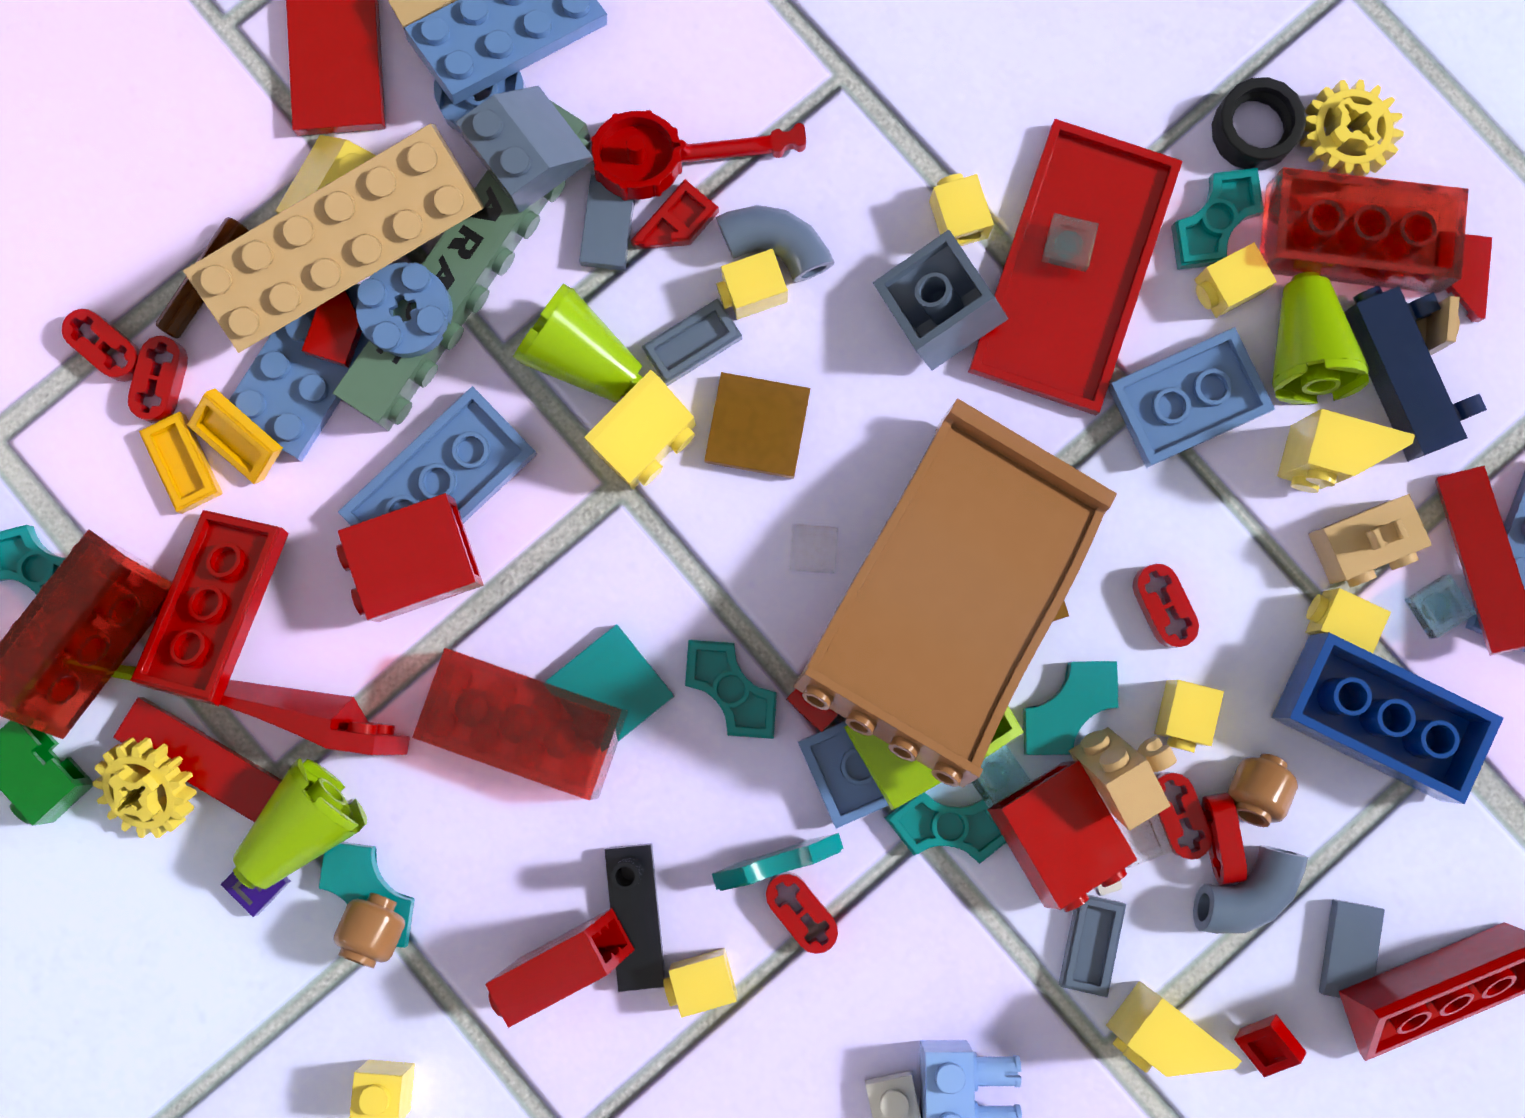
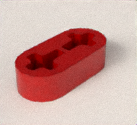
(96, 352)
(157, 379)
(1175, 600)
(1190, 812)
(1227, 847)
(792, 919)

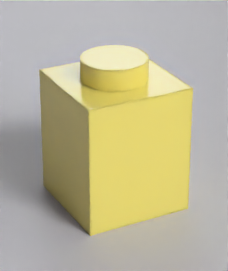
(961, 208)
(1234, 280)
(752, 284)
(1347, 618)
(1188, 714)
(700, 983)
(382, 1089)

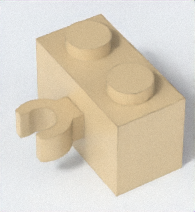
(1369, 540)
(1126, 775)

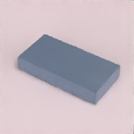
(606, 229)
(692, 342)
(1092, 946)
(1350, 946)

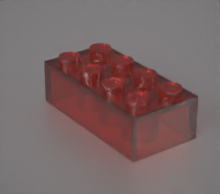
(1364, 229)
(77, 634)
(520, 724)

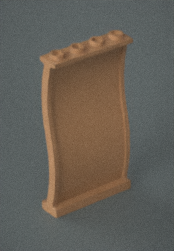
(956, 595)

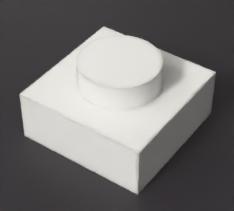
(893, 1096)

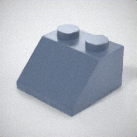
(523, 144)
(940, 300)

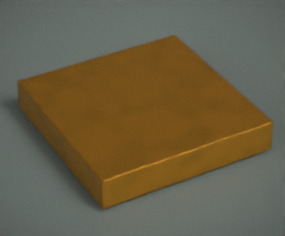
(757, 425)

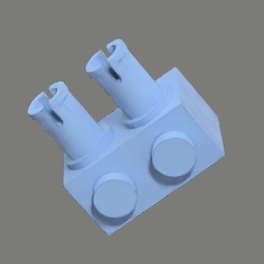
(952, 1075)

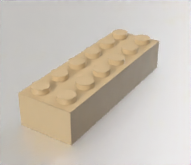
(335, 238)

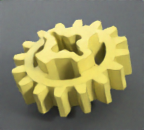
(1366, 115)
(125, 774)

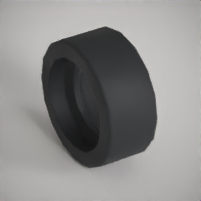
(1280, 99)

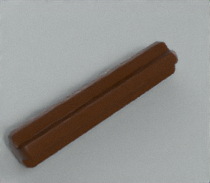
(186, 299)

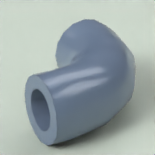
(789, 236)
(1253, 901)

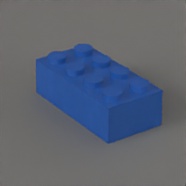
(1387, 718)

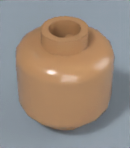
(1263, 790)
(369, 930)

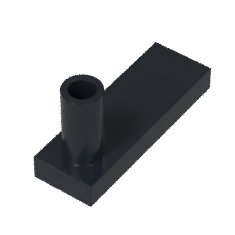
(636, 905)

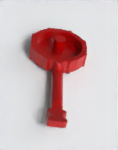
(642, 155)

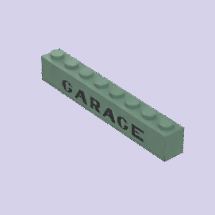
(466, 264)

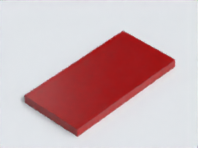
(1068, 321)

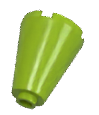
(1315, 345)
(579, 348)
(297, 826)

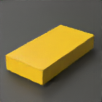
(234, 436)
(180, 462)

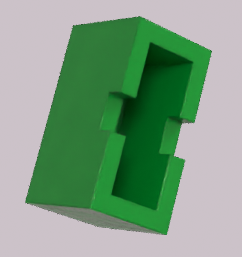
(35, 777)

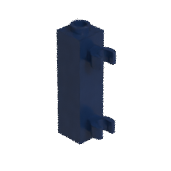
(1405, 370)

